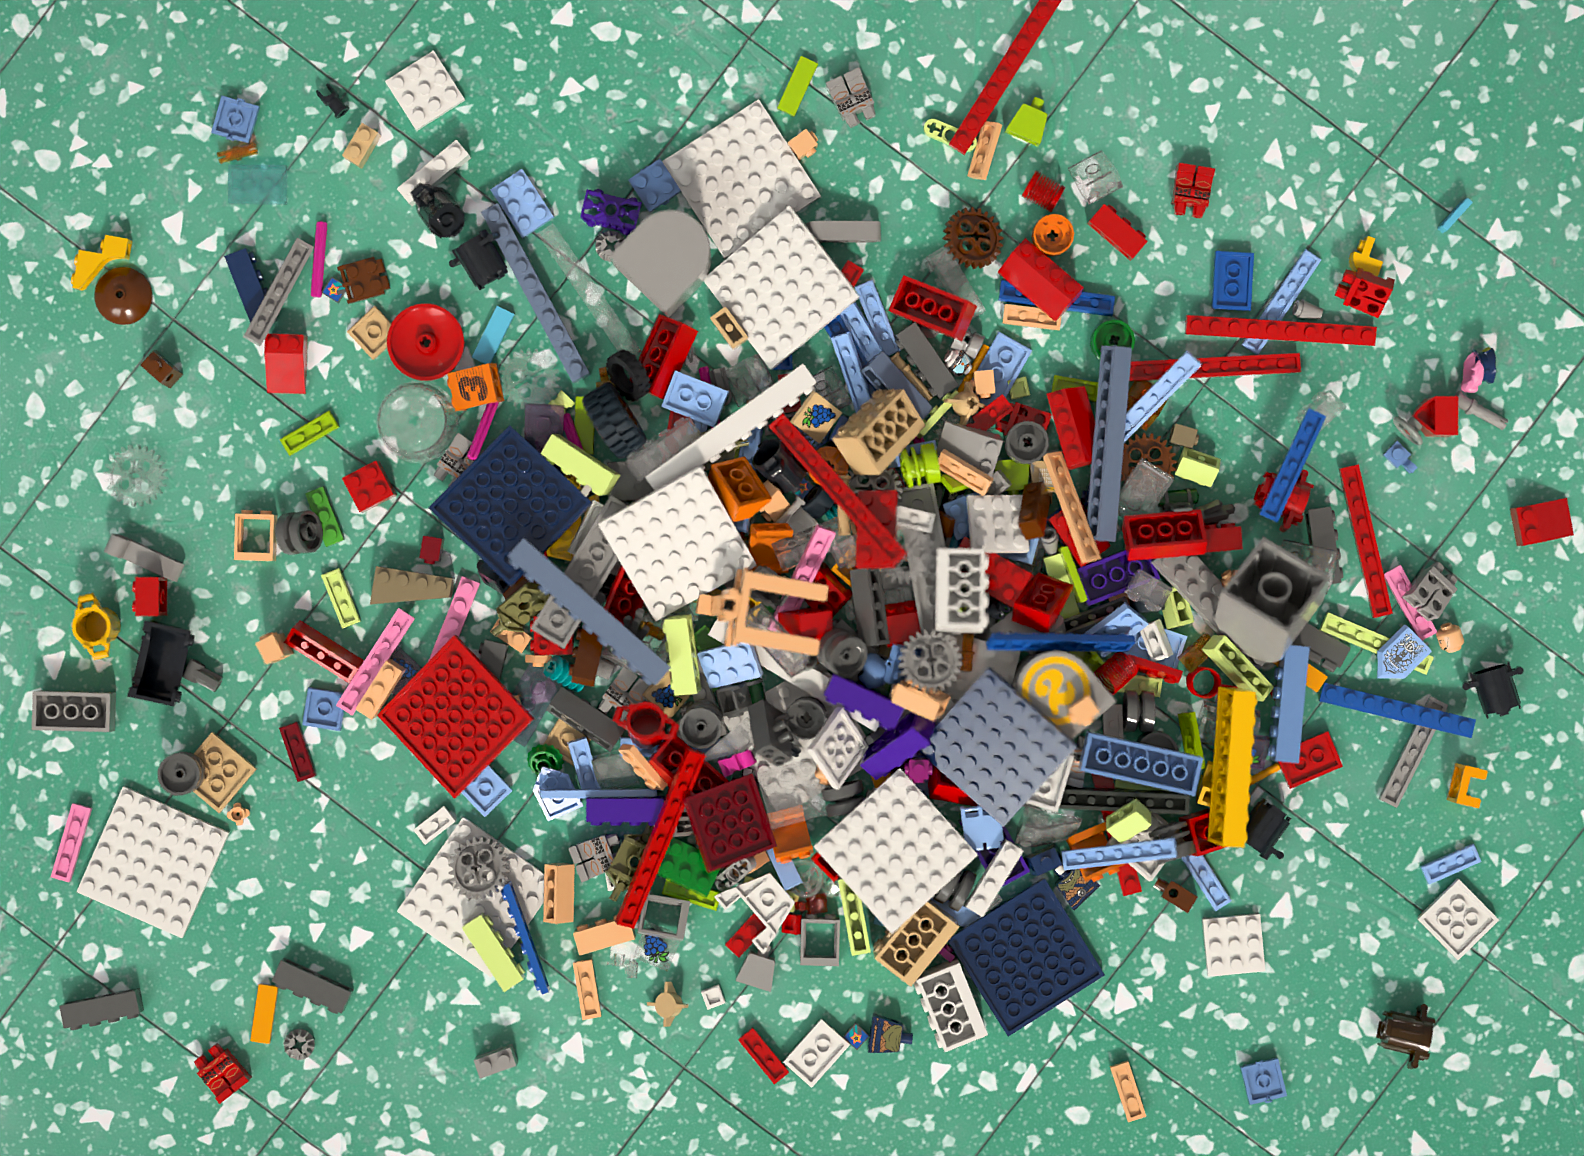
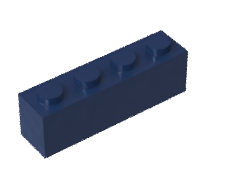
(247, 280)

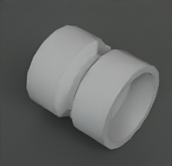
(973, 346)

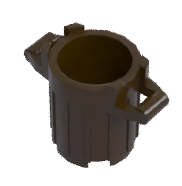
(1407, 1034)

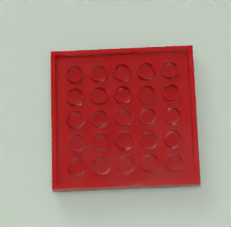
(455, 716)

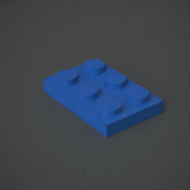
(1232, 281)

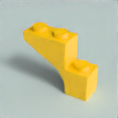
(90, 263)

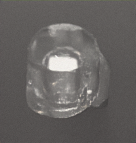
(621, 957)

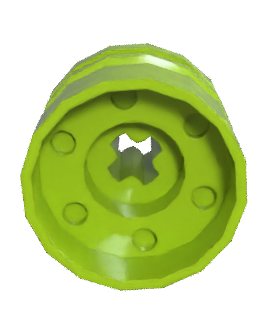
(920, 465)

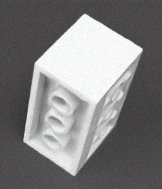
(949, 598)
(963, 1007)

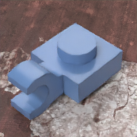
(1398, 455)

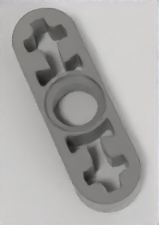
(733, 880)

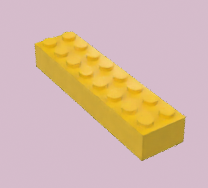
(1232, 767)

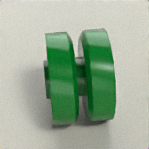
(1111, 329)

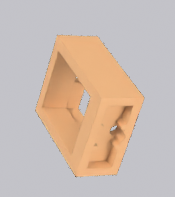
(238, 542)
(925, 704)

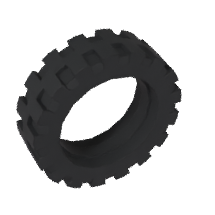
(630, 390)

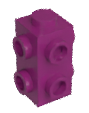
(918, 769)

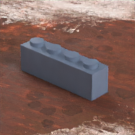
(886, 376)

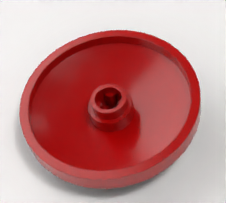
(410, 332)

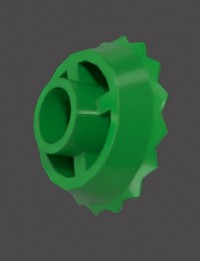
(544, 756)

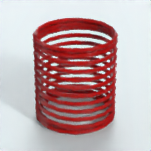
(1042, 195)
(1118, 668)
(1217, 682)

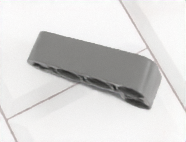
(846, 231)
(143, 556)

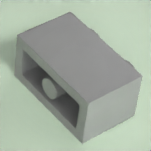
(496, 1061)

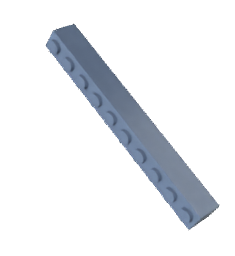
(536, 294)
(1108, 442)
(588, 611)

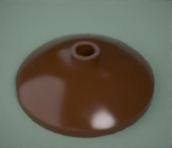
(135, 300)

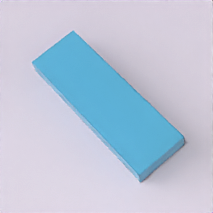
(493, 335)

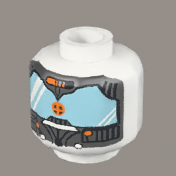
(958, 362)

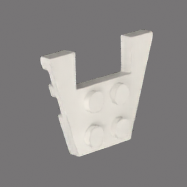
(766, 900)

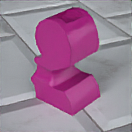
(736, 762)

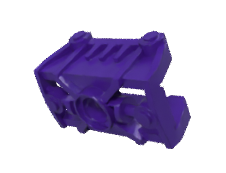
(606, 220)

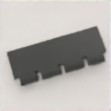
(1322, 647)

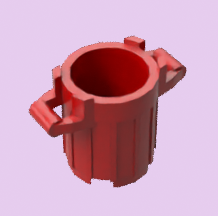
(1296, 503)
(645, 724)

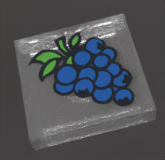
(656, 950)

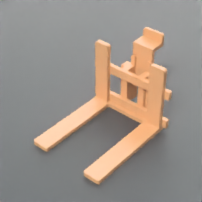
(740, 634)

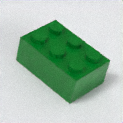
(686, 868)

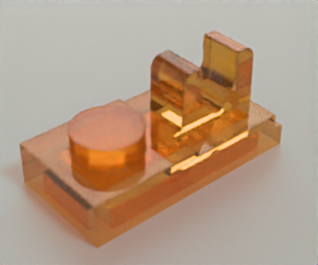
(1194, 655)

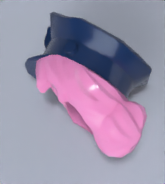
(1478, 368)

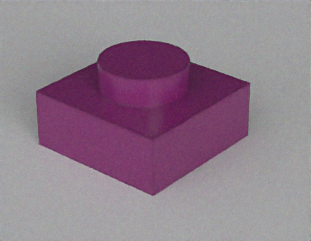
(947, 953)

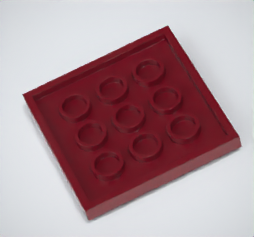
(729, 822)

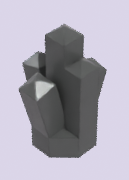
(1215, 512)
(635, 625)

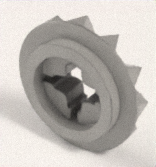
(601, 244)
(302, 1036)

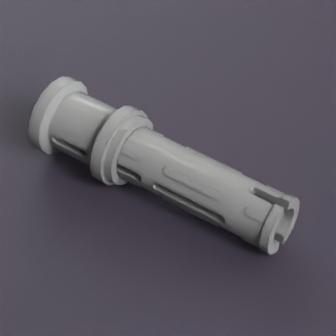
(1471, 407)

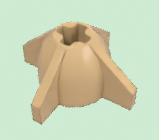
(965, 403)
(668, 1004)

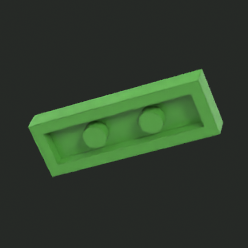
(322, 508)

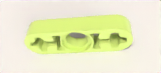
(934, 135)

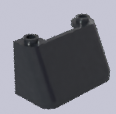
(161, 663)

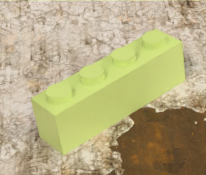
(580, 464)
(682, 654)
(1237, 666)
(854, 920)
(493, 951)

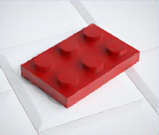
(1315, 759)

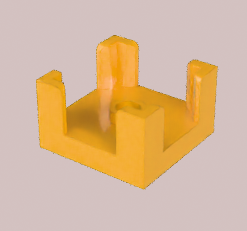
(1460, 784)

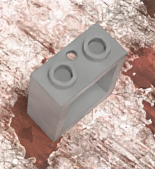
(681, 922)
(820, 960)

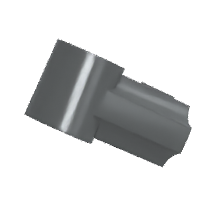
(719, 379)
(197, 673)

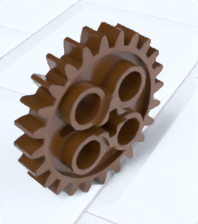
(974, 254)
(1145, 445)

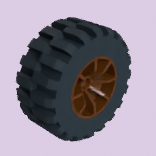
(614, 420)

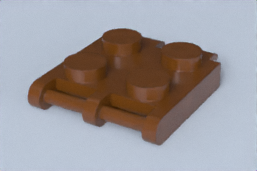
(364, 279)

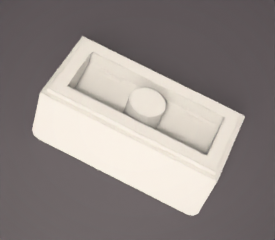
(1156, 641)

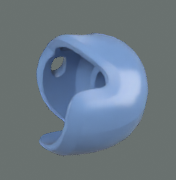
(874, 671)

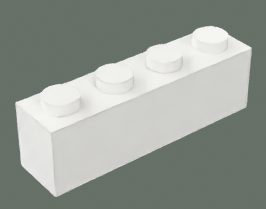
(436, 170)
(993, 877)

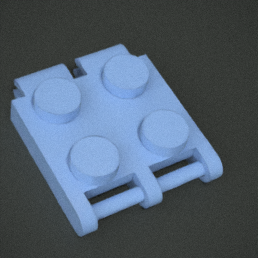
(980, 828)

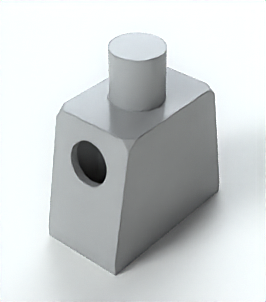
(757, 970)

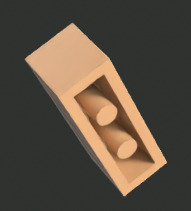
(273, 647)
(380, 689)
(558, 893)
(601, 935)

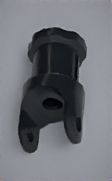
(333, 102)
(996, 608)

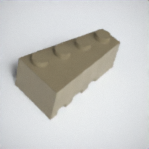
(401, 585)

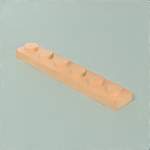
(1071, 507)

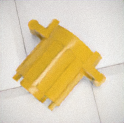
(95, 626)

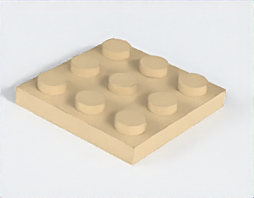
(224, 772)

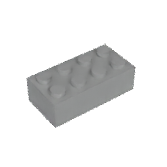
(73, 711)

